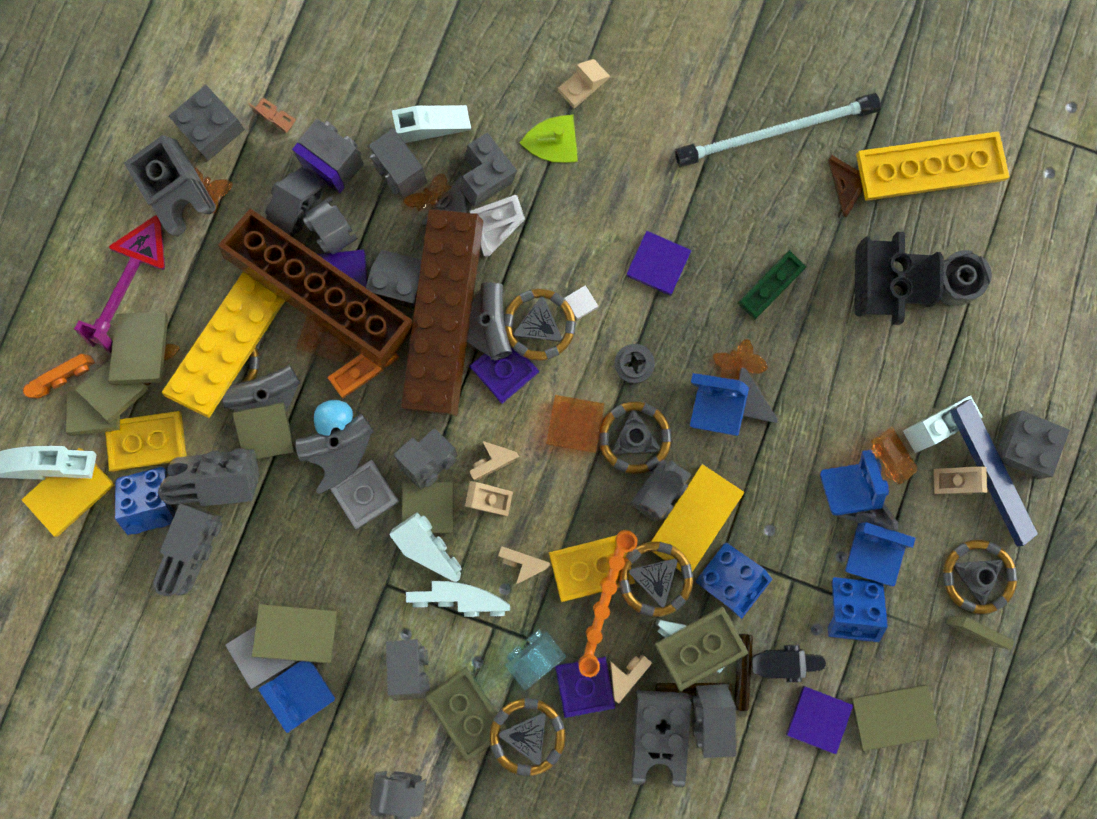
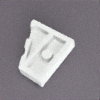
(499, 222)

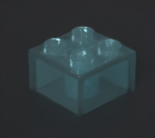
(534, 659)

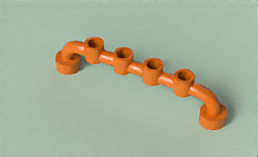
(625, 542)

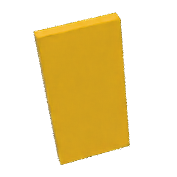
(698, 515)

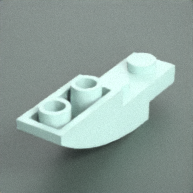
(47, 461)
(470, 598)

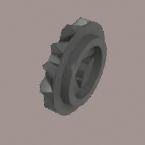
(641, 354)

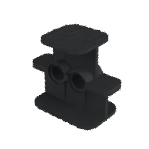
(877, 276)

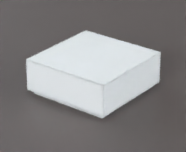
(581, 302)

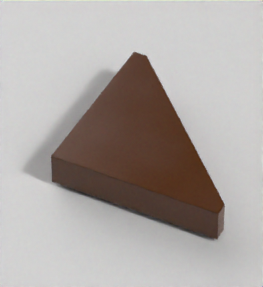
(846, 182)

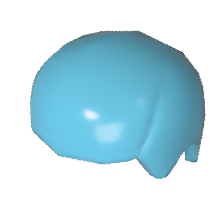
(331, 415)

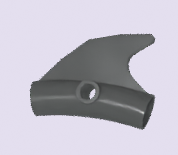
(487, 322)
(279, 387)
(336, 461)

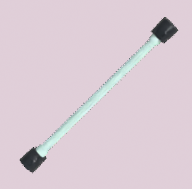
(863, 106)

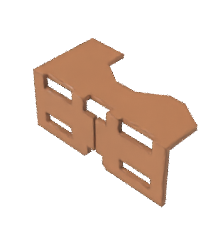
(277, 117)

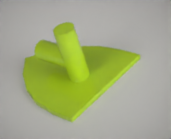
(553, 140)

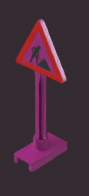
(141, 246)

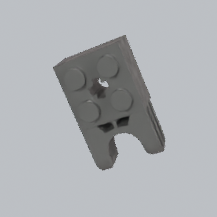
(169, 182)
(211, 478)
(660, 489)
(186, 549)
(659, 742)

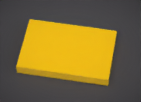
(146, 441)
(63, 499)
(582, 568)

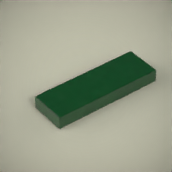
(771, 285)

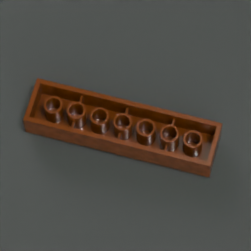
(316, 288)
(442, 312)

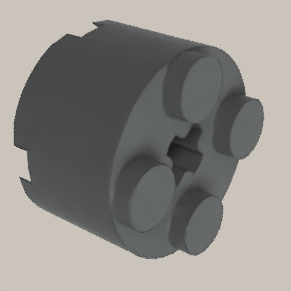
(330, 226)
(975, 275)
(397, 795)

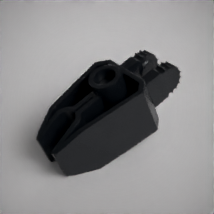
(787, 663)

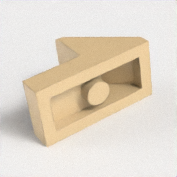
(583, 83)
(499, 458)
(960, 480)
(488, 498)
(530, 567)
(624, 682)

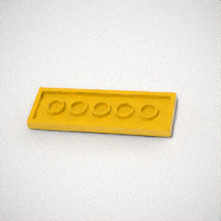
(932, 165)
(224, 346)

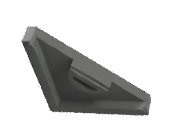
(451, 201)
(755, 404)
(879, 517)

